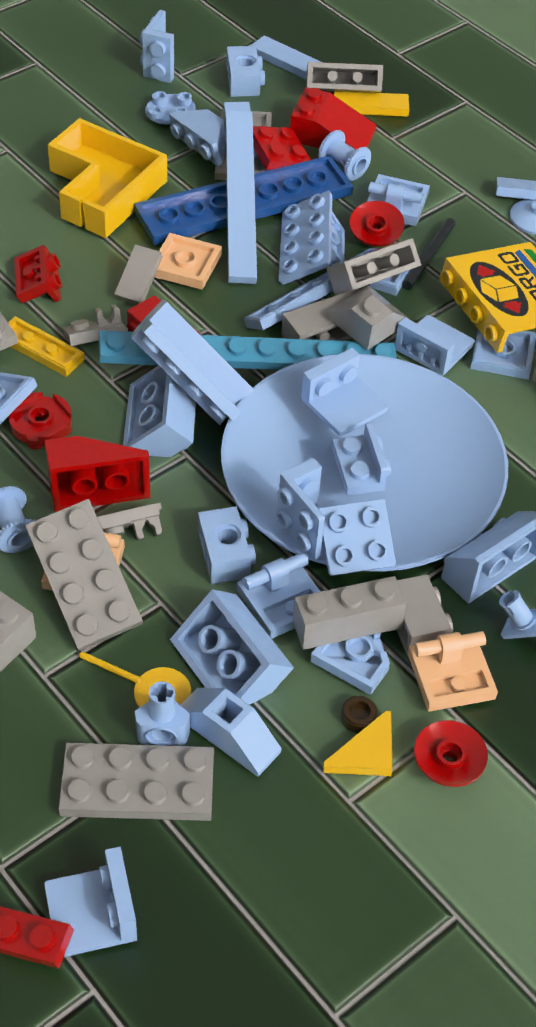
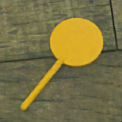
(146, 680)

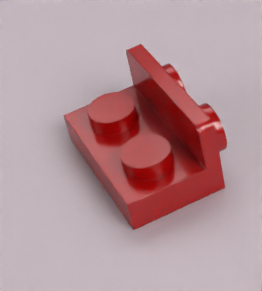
(37, 274)

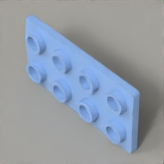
(310, 238)

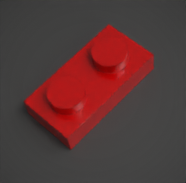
(33, 937)

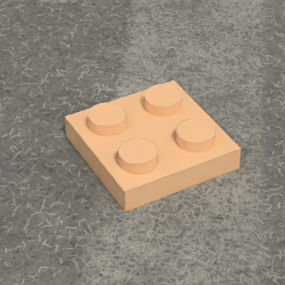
(187, 260)

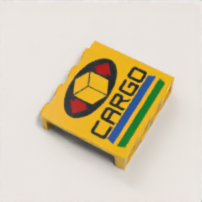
(495, 289)

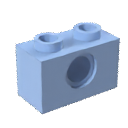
(244, 71)
(225, 544)

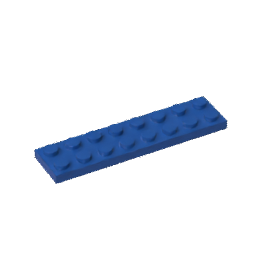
(206, 206)

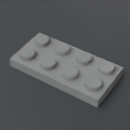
(84, 575)
(137, 781)

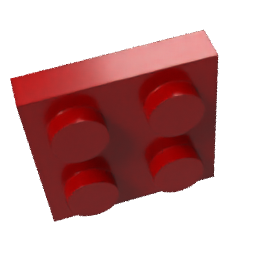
(278, 147)

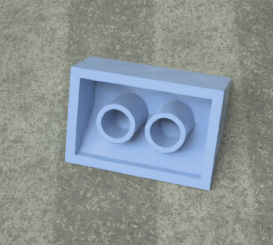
(159, 415)
(492, 556)
(231, 648)

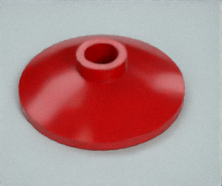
(377, 215)
(455, 741)

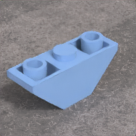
(200, 131)
(232, 727)

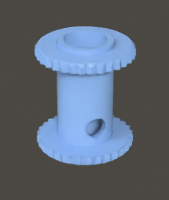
(352, 160)
(13, 531)

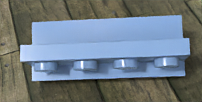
(191, 362)

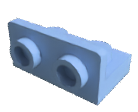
(362, 462)

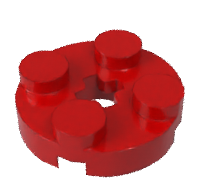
(35, 432)

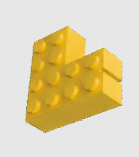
(105, 174)

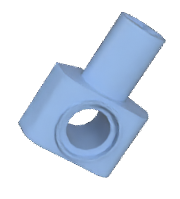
(162, 718)

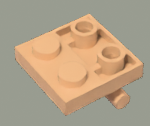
(452, 670)

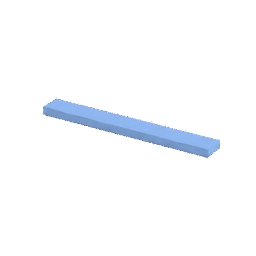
(240, 198)

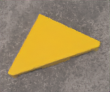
(366, 752)

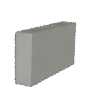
(138, 275)

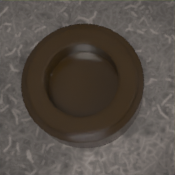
(358, 713)

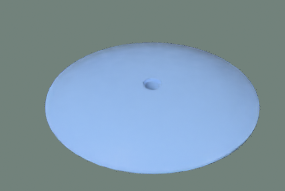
(438, 440)

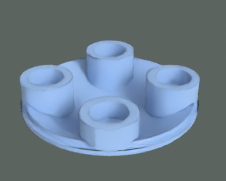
(163, 104)

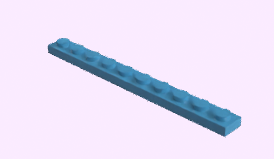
(240, 352)

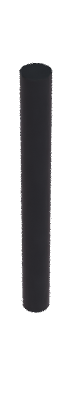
(429, 253)

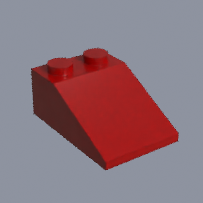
(323, 113)
(95, 471)

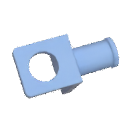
(521, 619)

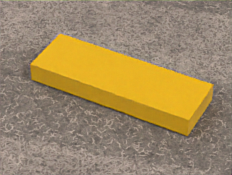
(376, 103)
(45, 348)

